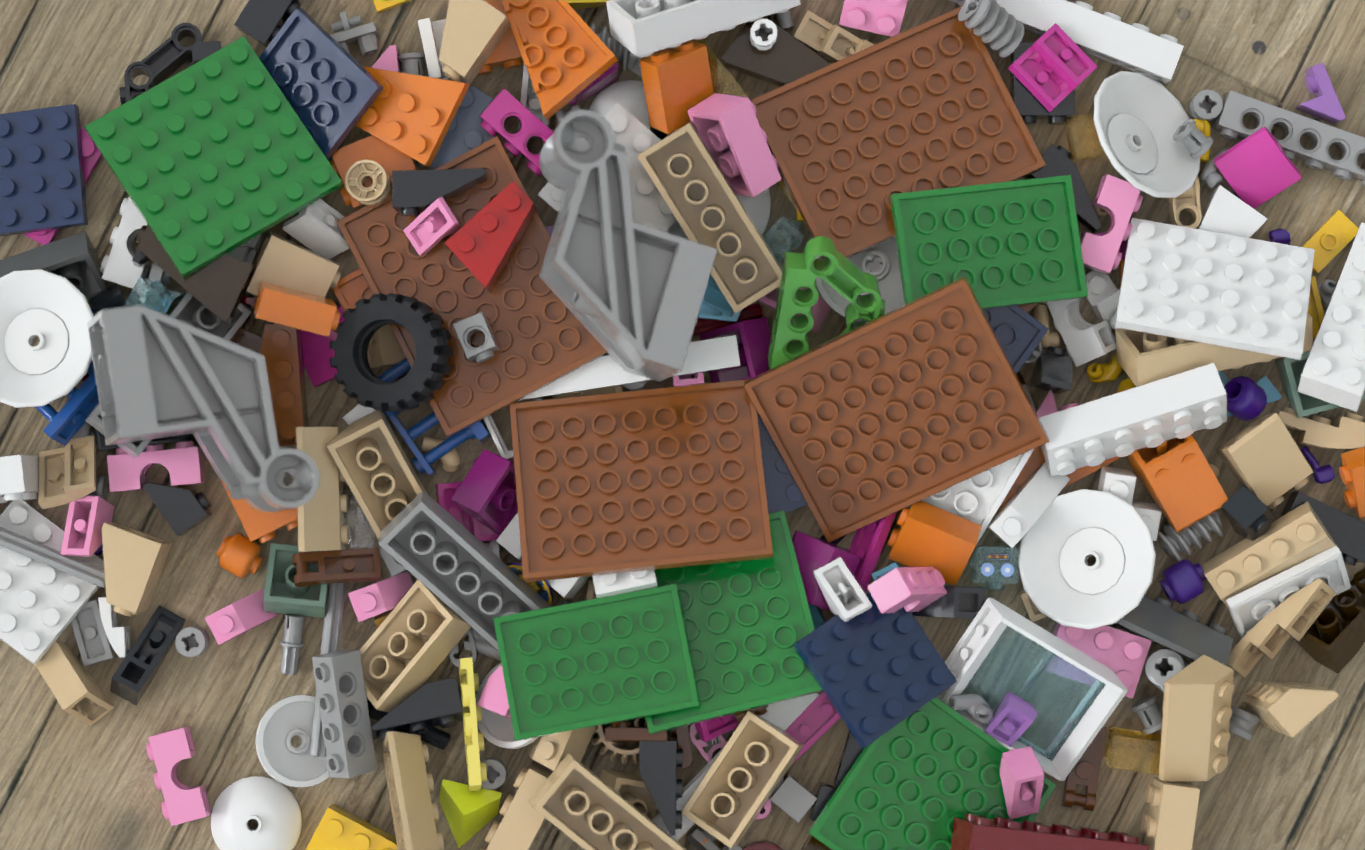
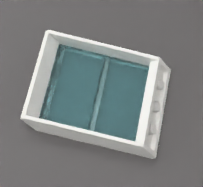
(1065, 686)

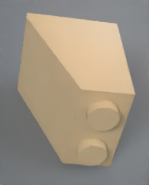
(470, 37)
(293, 267)
(1266, 459)
(131, 567)

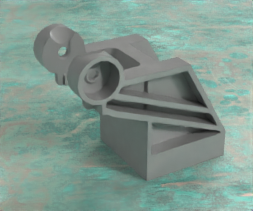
(618, 277)
(179, 380)

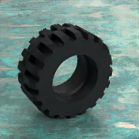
(353, 344)

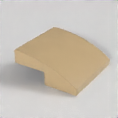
(67, 472)

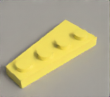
(471, 714)

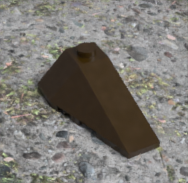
(1339, 628)

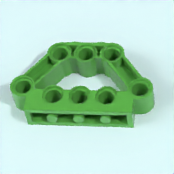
(801, 271)

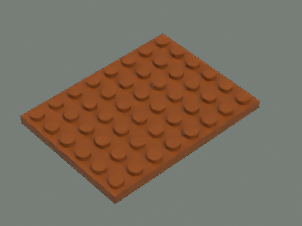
(891, 122)
(530, 323)
(896, 410)
(639, 481)

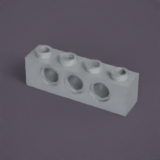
(344, 713)

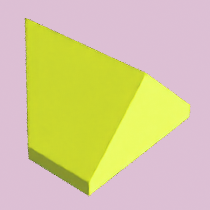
(466, 809)

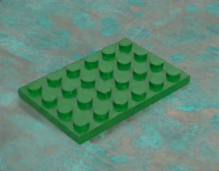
(1005, 237)
(595, 662)

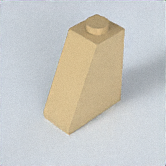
(73, 685)

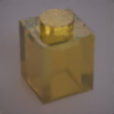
(1083, 138)

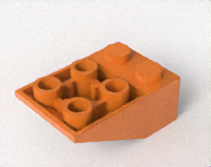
(1179, 480)

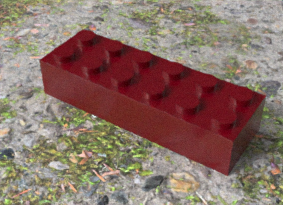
(1005, 834)

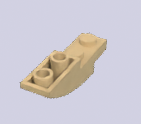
(1345, 432)

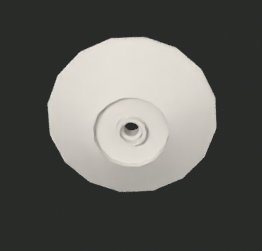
(1136, 131)
(56, 312)
(1057, 553)

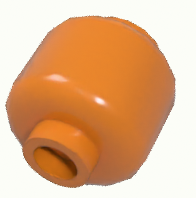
(239, 555)

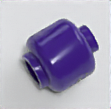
(1245, 398)
(1183, 581)

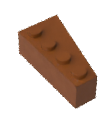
(286, 379)

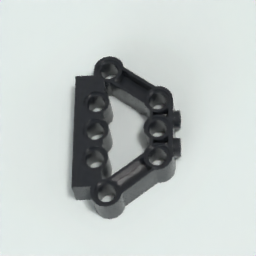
(166, 60)

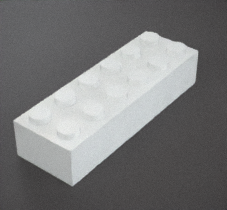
(663, 24)
(1338, 355)
(1134, 420)

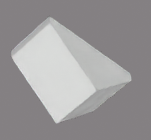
(841, 590)

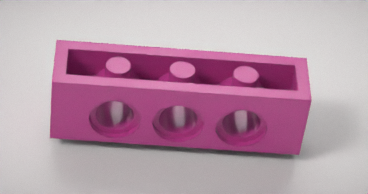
(493, 122)

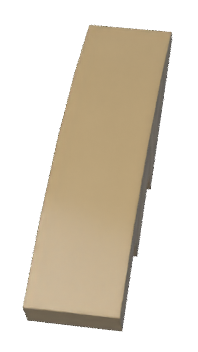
(826, 38)
(1288, 619)

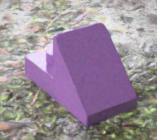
(1326, 104)
(1011, 719)

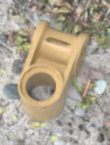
(1186, 202)

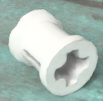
(769, 27)

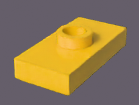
(1330, 239)

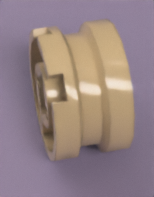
(359, 174)

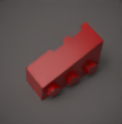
(493, 234)

